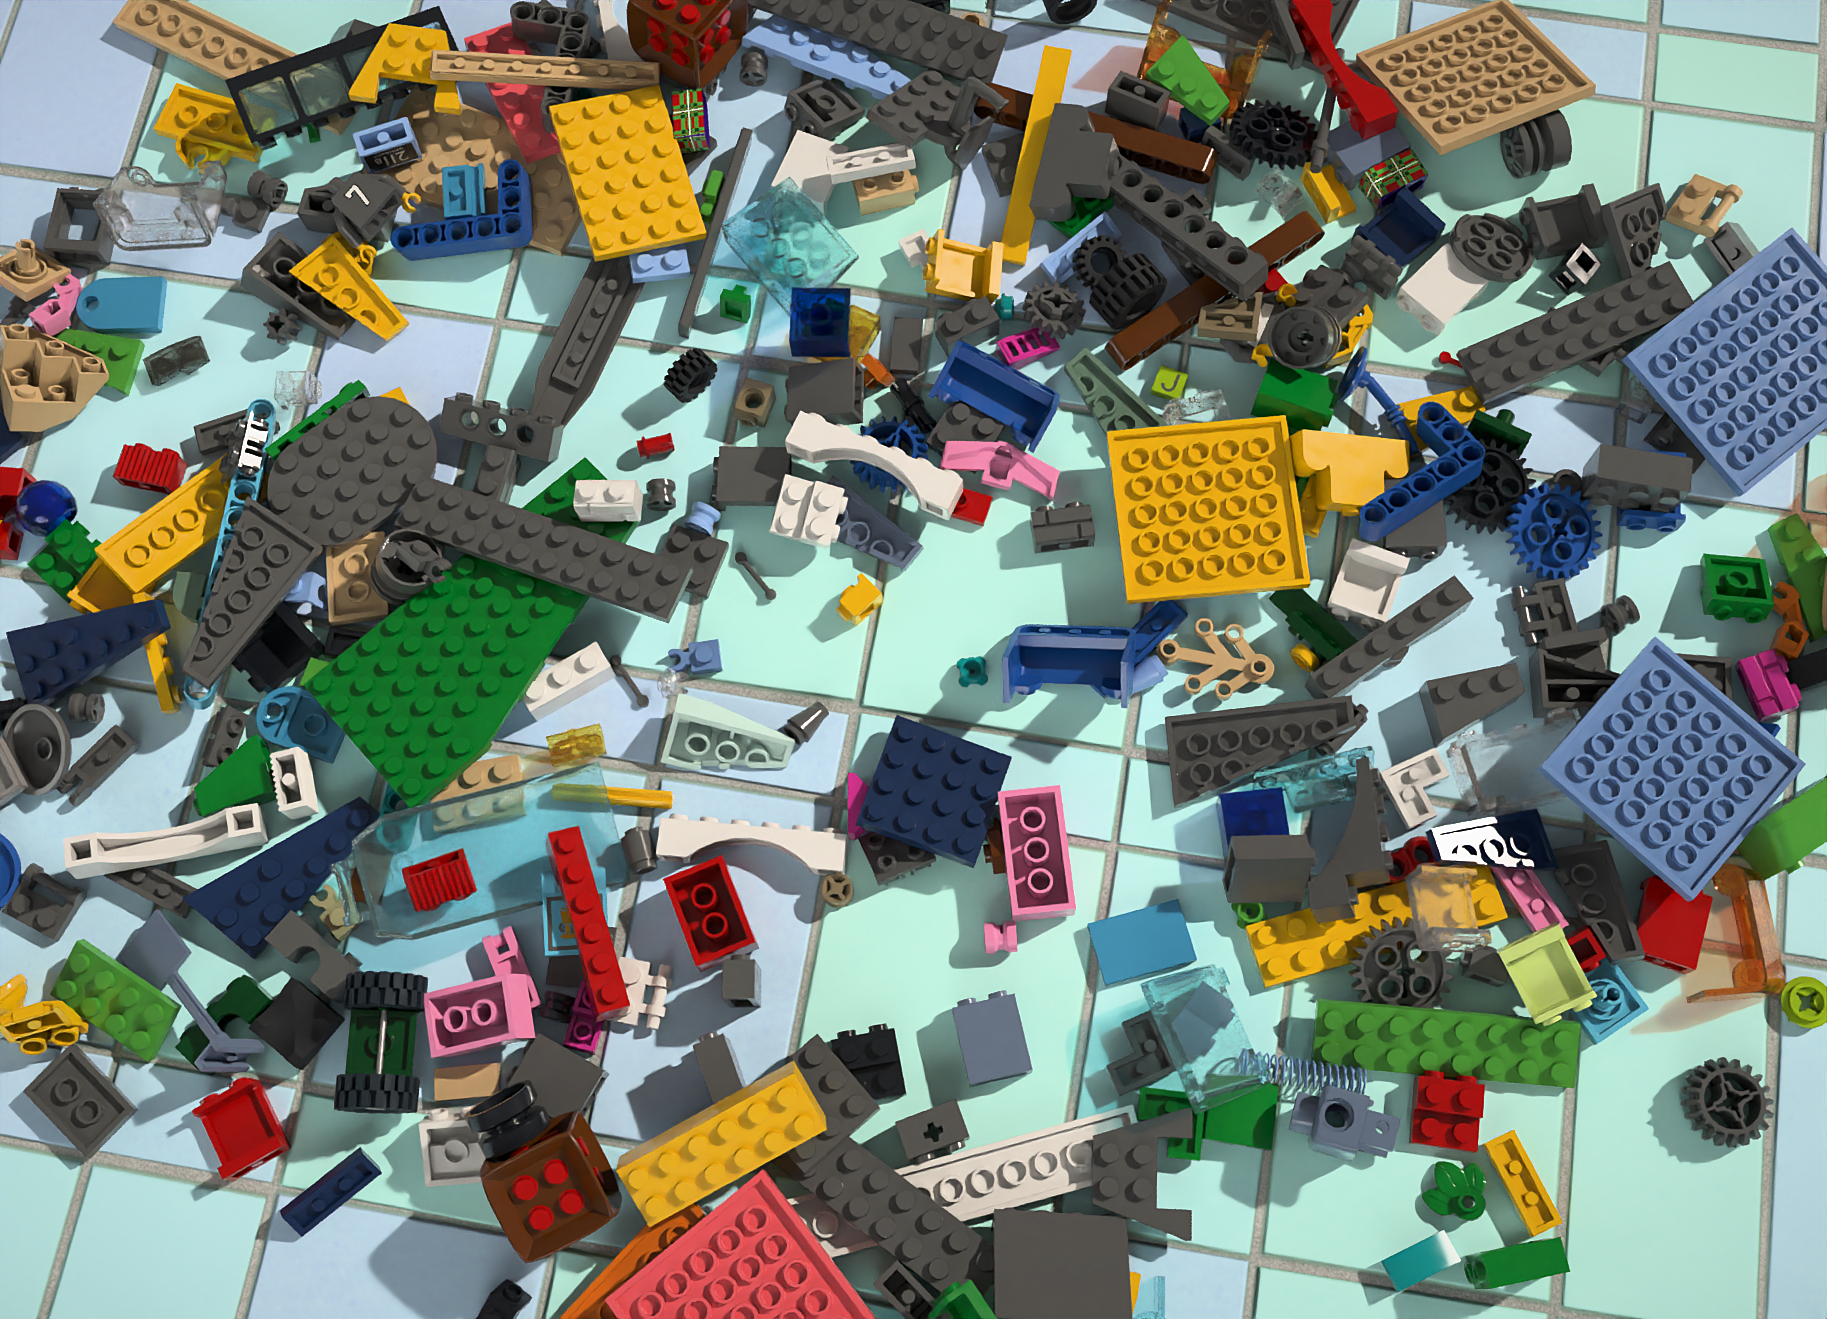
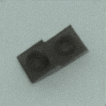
(176, 358)

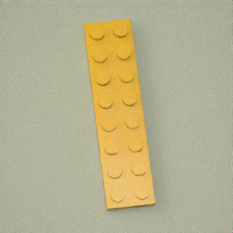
(1300, 947)

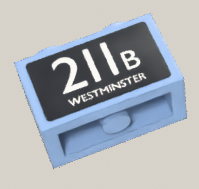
(387, 145)

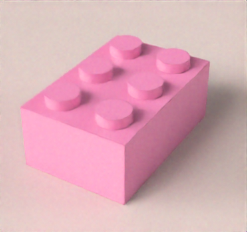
(478, 1015)

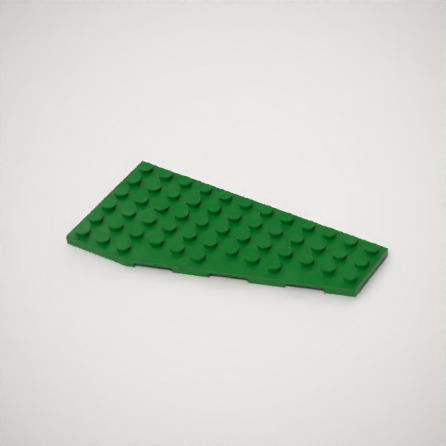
(454, 660)

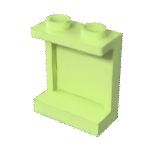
(1547, 974)

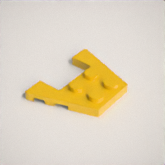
(406, 56)

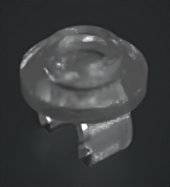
(668, 683)

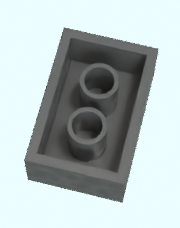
(1636, 479)

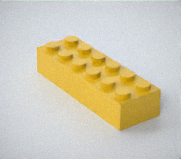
(721, 1143)

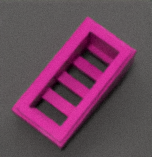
(1022, 359)

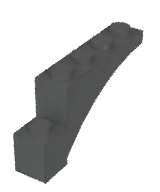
(1359, 856)

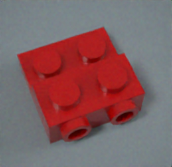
(1446, 1111)

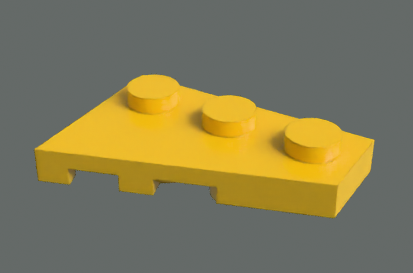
(1459, 403)

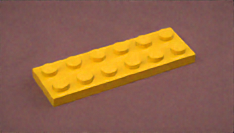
(171, 530)

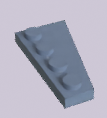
(874, 533)

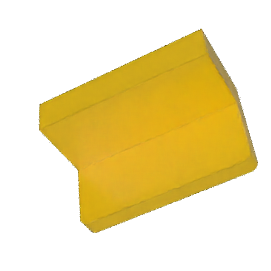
(1327, 193)

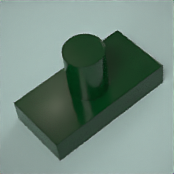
(1500, 429)

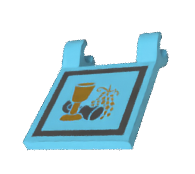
(558, 930)

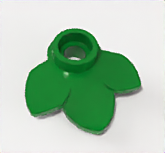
(1453, 1187)

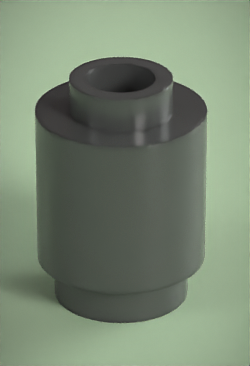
(639, 850)

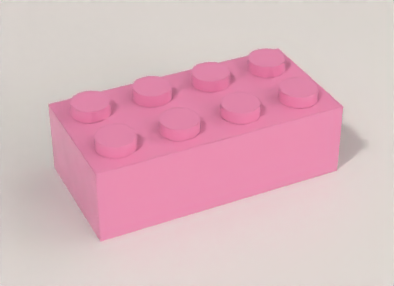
(1036, 853)

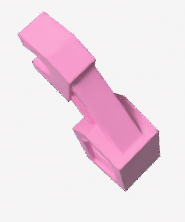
(55, 313)

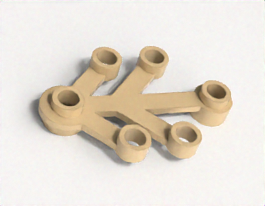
(1219, 660)

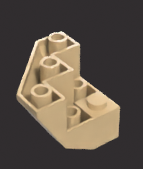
(44, 378)

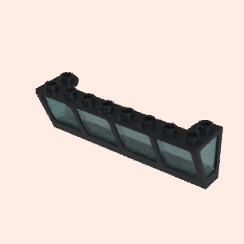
(317, 84)

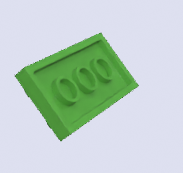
(116, 1000)

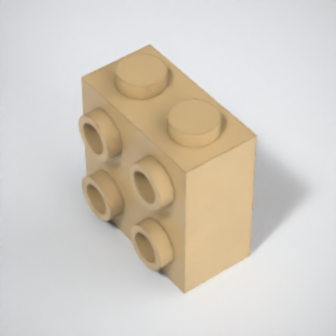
(885, 191)

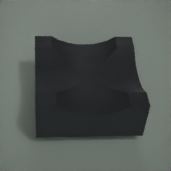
(297, 1024)

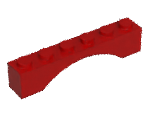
(1367, 105)
(596, 951)

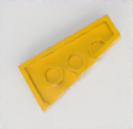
(345, 284)
(161, 668)

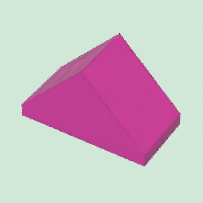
(856, 795)

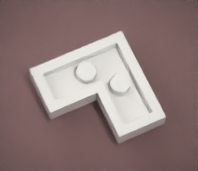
(1406, 786)

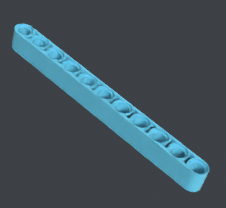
(232, 512)

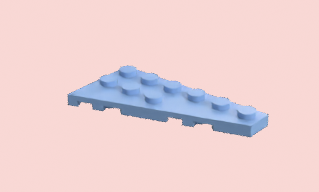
(825, 56)

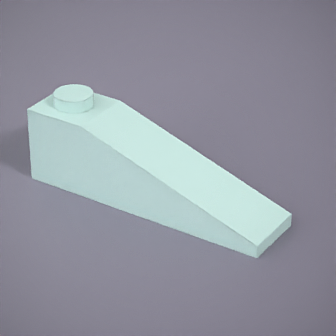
(715, 736)

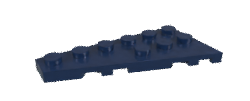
(71, 651)
(281, 879)

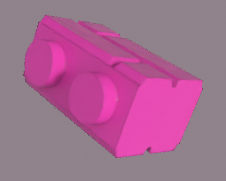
(1768, 685)

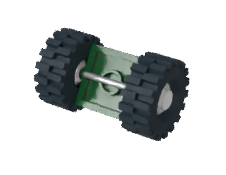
(381, 1043)

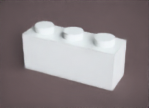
(568, 681)

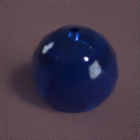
(44, 506)

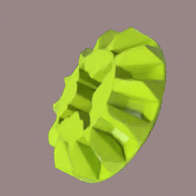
(1791, 1003)

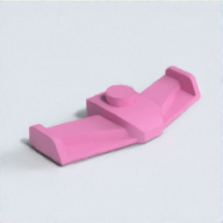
(1000, 465)

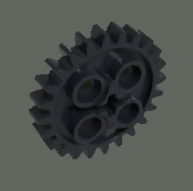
(1273, 134)
(1508, 473)

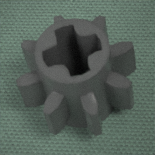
(275, 323)

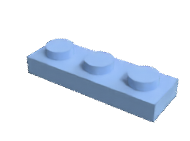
(1059, 264)

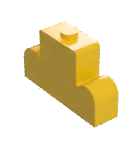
(1348, 466)

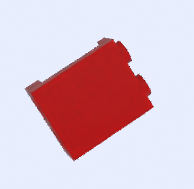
(1671, 926)
(242, 1128)

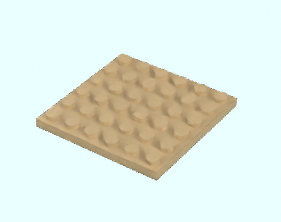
(1474, 75)

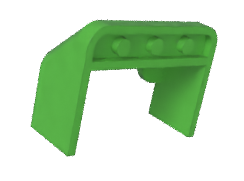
(1788, 834)

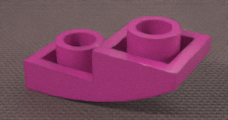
(583, 1032)

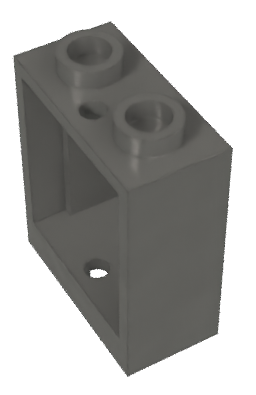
(72, 250)

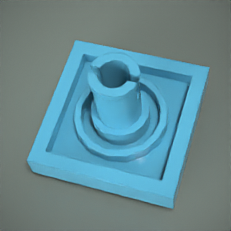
(1613, 1007)

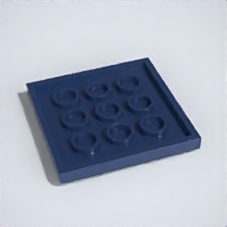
(934, 791)

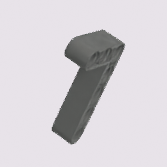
(556, 26)

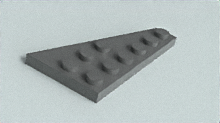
(254, 578)
(1232, 744)

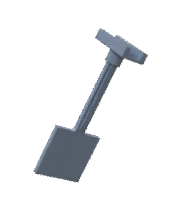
(156, 957)

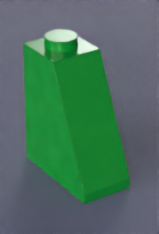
(238, 780)

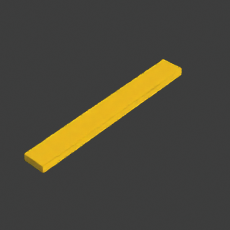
(1047, 92)

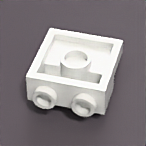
(808, 511)
(450, 1149)

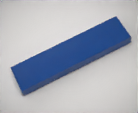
(1152, 630)

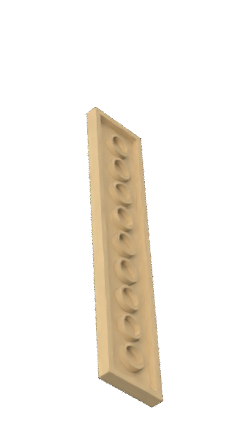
(205, 40)

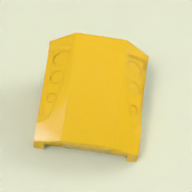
(40, 1024)

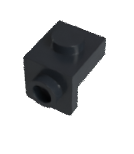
(505, 1302)

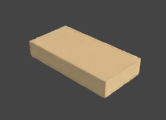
(466, 1082)

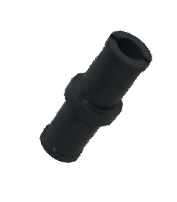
(913, 406)

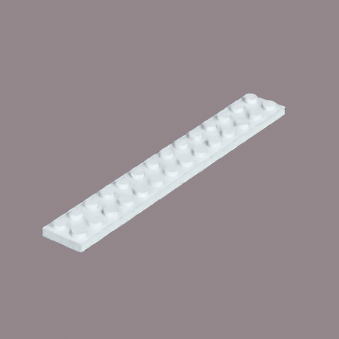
(984, 1177)

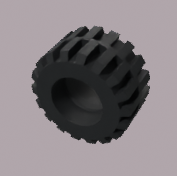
(1128, 291)

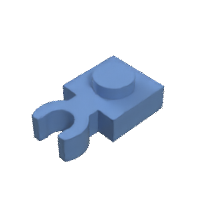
(702, 657)

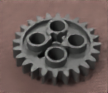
(1373, 974)

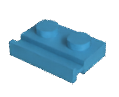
(464, 191)

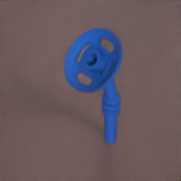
(1357, 376)

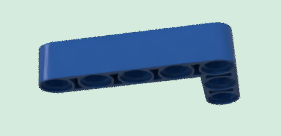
(476, 227)
(1435, 428)

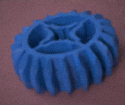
(896, 432)

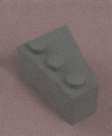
(317, 213)

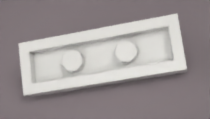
(870, 162)

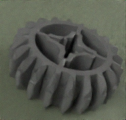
(1733, 1114)

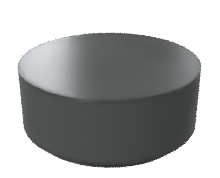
(1567, 477)

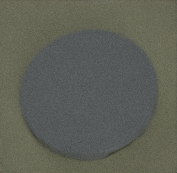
(1491, 247)

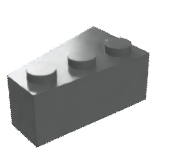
(1565, 684)
(1465, 699)

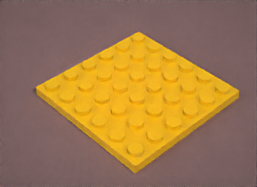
(1207, 509)

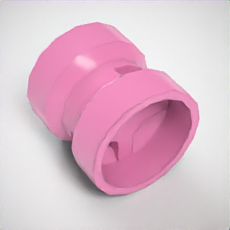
(1000, 937)

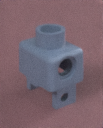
(1359, 1124)

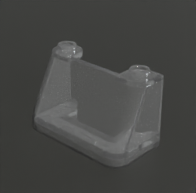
(162, 216)

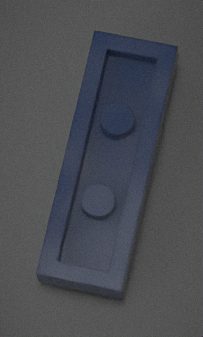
(330, 1192)

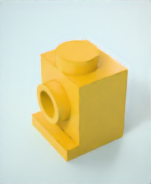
(859, 601)

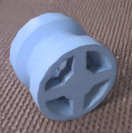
(702, 518)

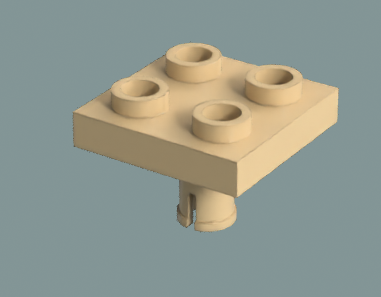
(30, 270)

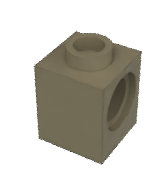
(755, 392)

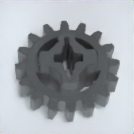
(1053, 309)

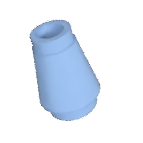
(1148, 673)

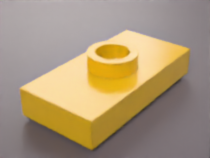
(1311, 516)

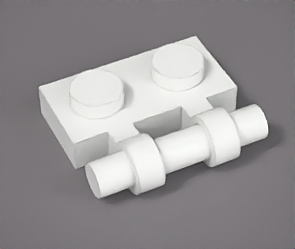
(636, 979)

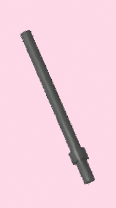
(1320, 146)

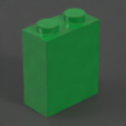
(1297, 393)

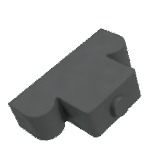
(1072, 164)

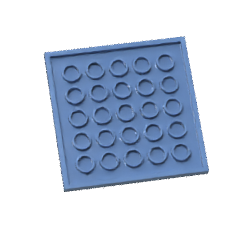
(1671, 768)

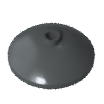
(39, 747)

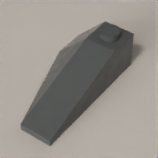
(270, 281)

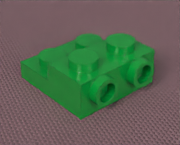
(65, 557)
(1735, 588)

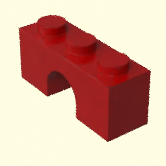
(11, 483)

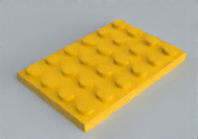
(627, 173)

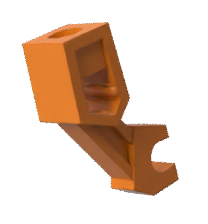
(1793, 623)

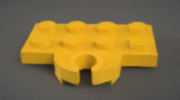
(204, 126)

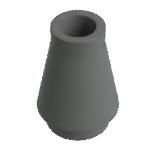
(804, 724)

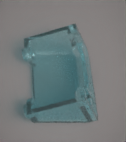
(1205, 1036)

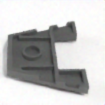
(1127, 1172)

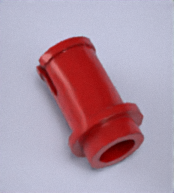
(655, 445)

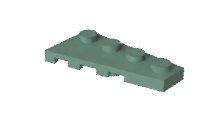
(1107, 396)

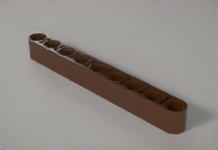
(1135, 143)
(1184, 309)

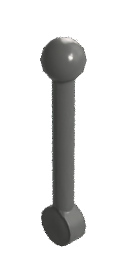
(741, 559)
(642, 700)

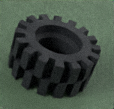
(1085, 253)
(690, 375)

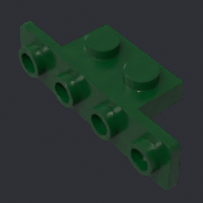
(1313, 623)

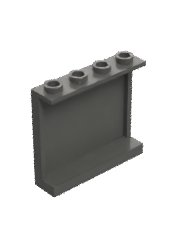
(1060, 1265)

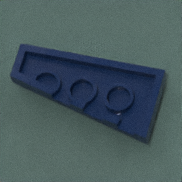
(1497, 841)

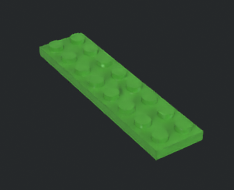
(1445, 1041)

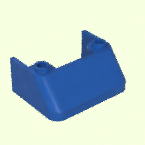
(998, 392)
(1070, 656)

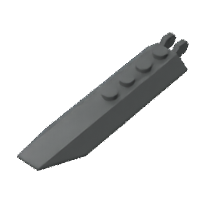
(585, 339)

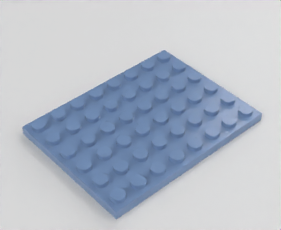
(1747, 363)

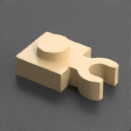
(334, 914)

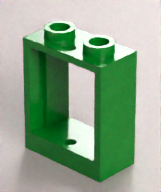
(1516, 1263)

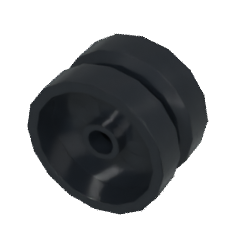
(507, 1119)

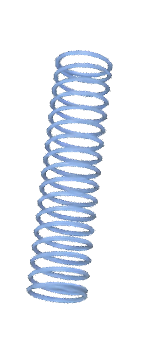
(1315, 1067)

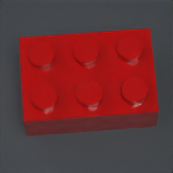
(710, 913)

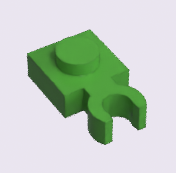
(711, 192)

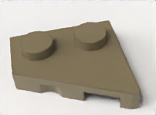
(1231, 319)

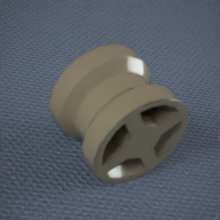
(834, 885)

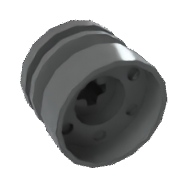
(1537, 145)
(1288, 339)
(390, 573)

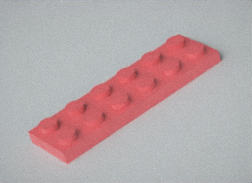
(517, 102)

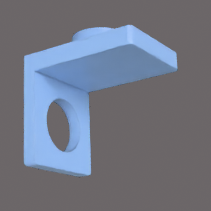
(307, 591)

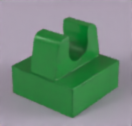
(735, 304)

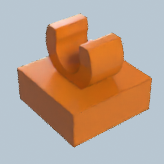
(875, 372)

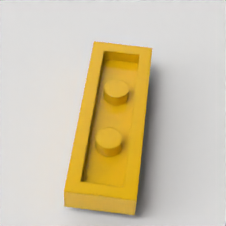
(1522, 1183)

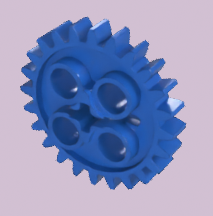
(1574, 548)

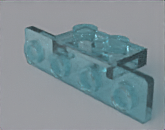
(1315, 781)

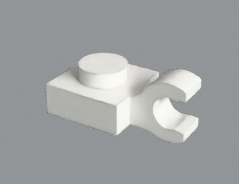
(914, 248)

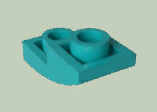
(1420, 1261)

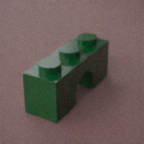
(242, 999)

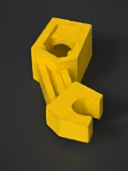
(1356, 329)

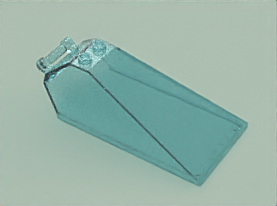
(502, 840)

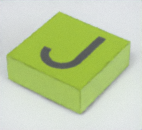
(1169, 383)

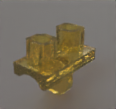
(576, 745)

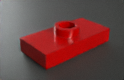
(972, 507)

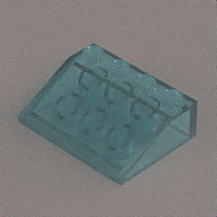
(788, 243)

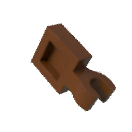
(994, 849)

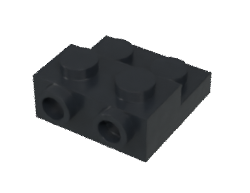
(872, 1060)

